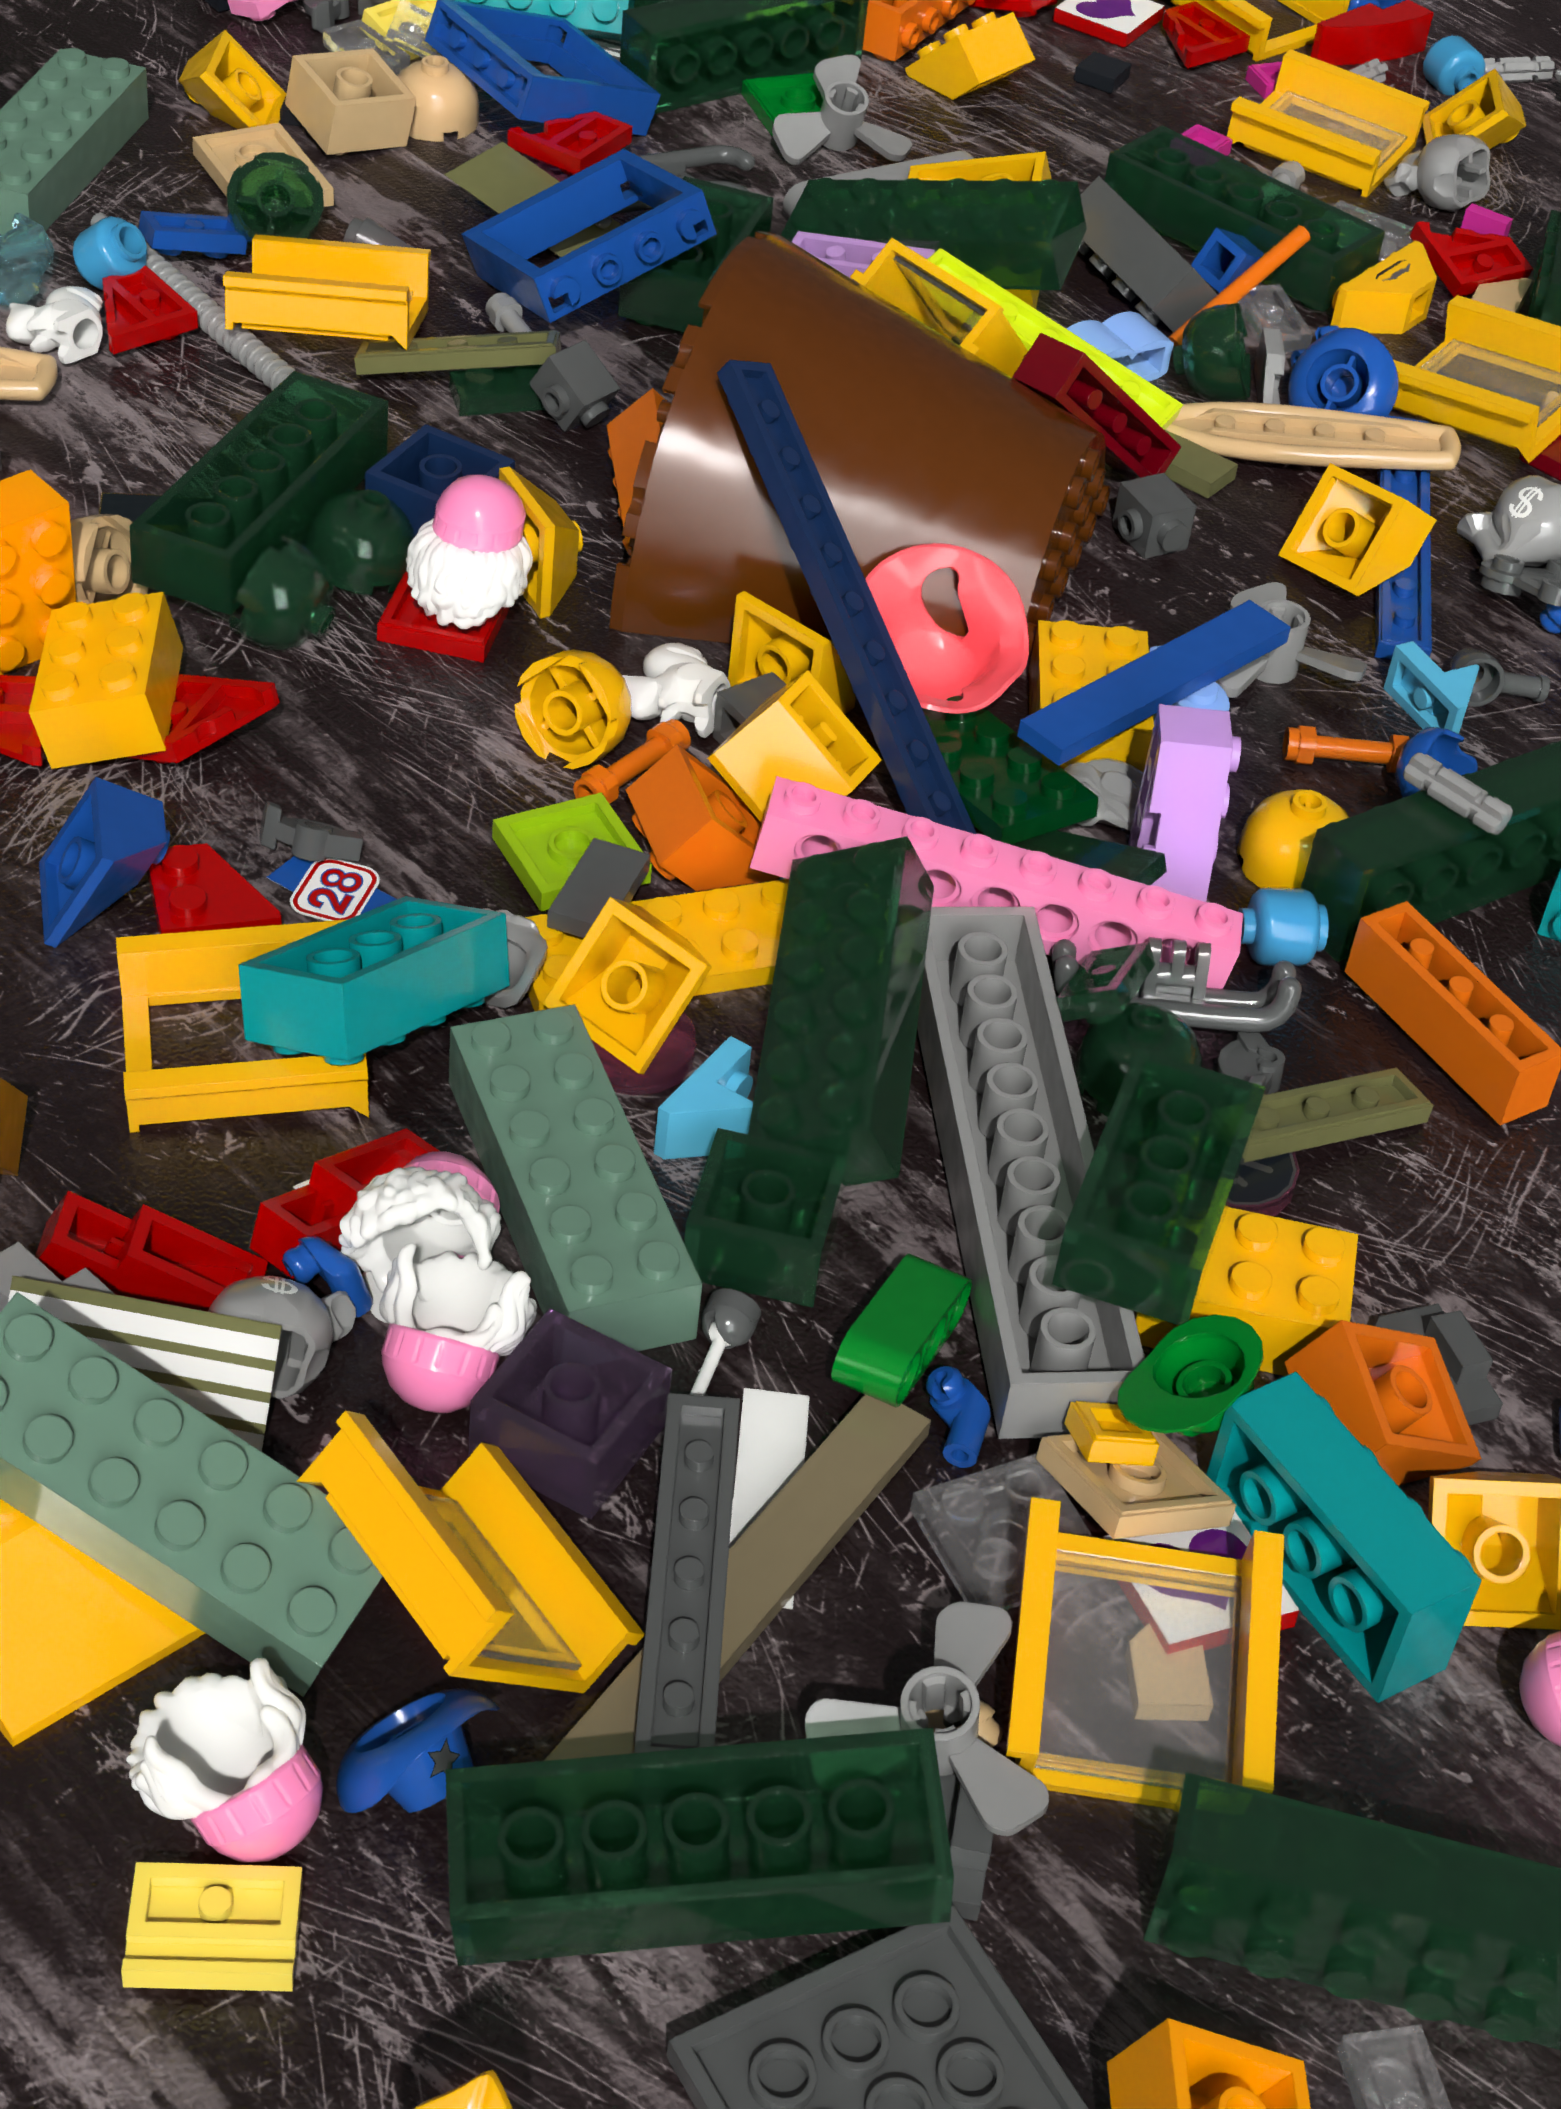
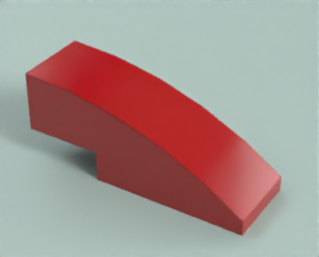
(1372, 34)
(329, 1195)
(143, 1256)

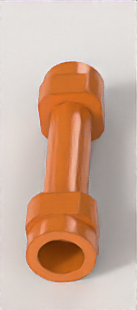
(1304, 744)
(608, 780)

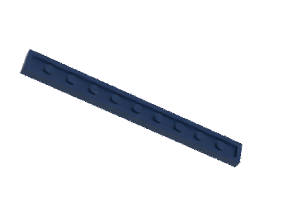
(842, 595)

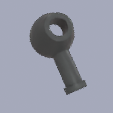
(1493, 680)

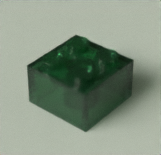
(765, 1216)

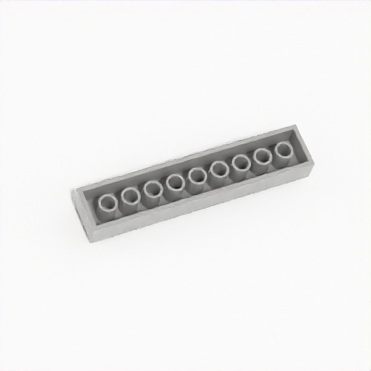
(1015, 1166)

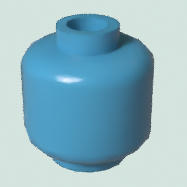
(1452, 65)
(109, 249)
(1284, 926)

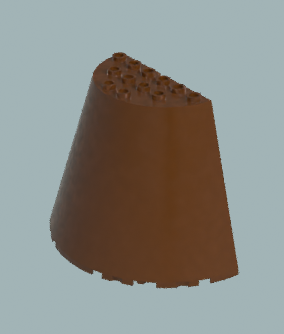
(903, 433)

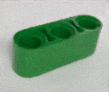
(901, 1330)

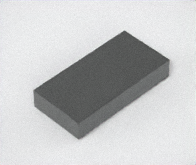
(601, 873)

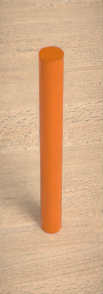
(1254, 274)

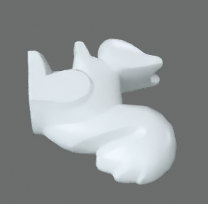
(65, 321)
(676, 687)

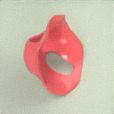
(940, 662)

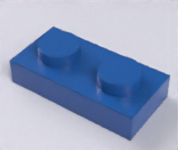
(191, 232)

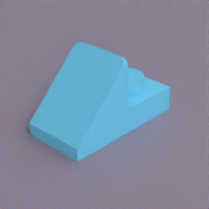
(1427, 691)
(707, 1101)

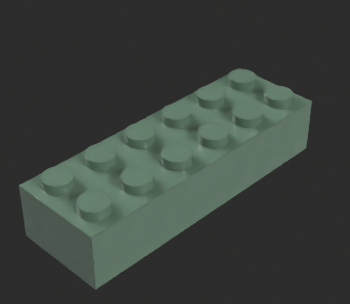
(65, 131)
(573, 1178)
(173, 1500)

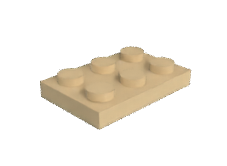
(227, 150)

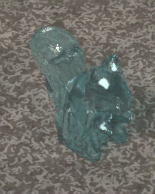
(23, 260)

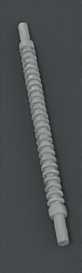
(211, 318)

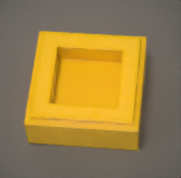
(1107, 1436)

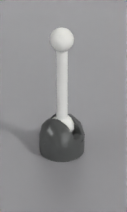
(726, 1322)

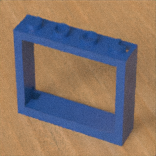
(493, 51)
(507, 240)

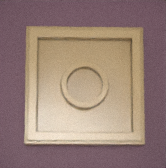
(1138, 1498)

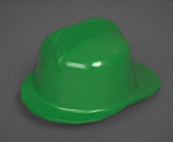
(1192, 1376)

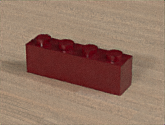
(1079, 386)

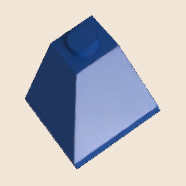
(98, 856)

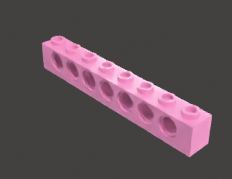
(976, 871)

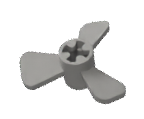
(839, 119)
(1283, 662)
(965, 1647)

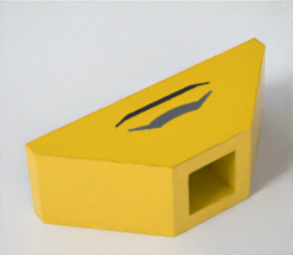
(1388, 295)

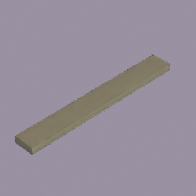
(775, 1554)

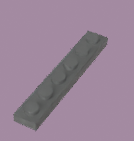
(688, 1575)

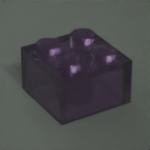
(571, 1411)

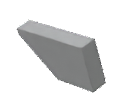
(1269, 366)

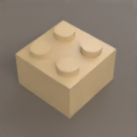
(350, 101)

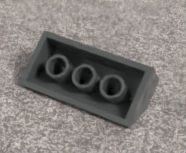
(1141, 259)

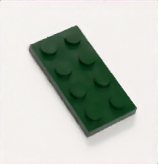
(1005, 781)

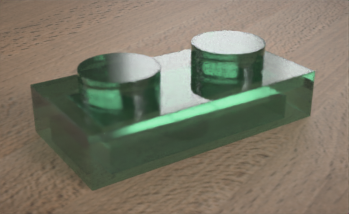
(494, 390)
(1106, 983)

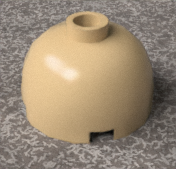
(444, 99)
(102, 558)

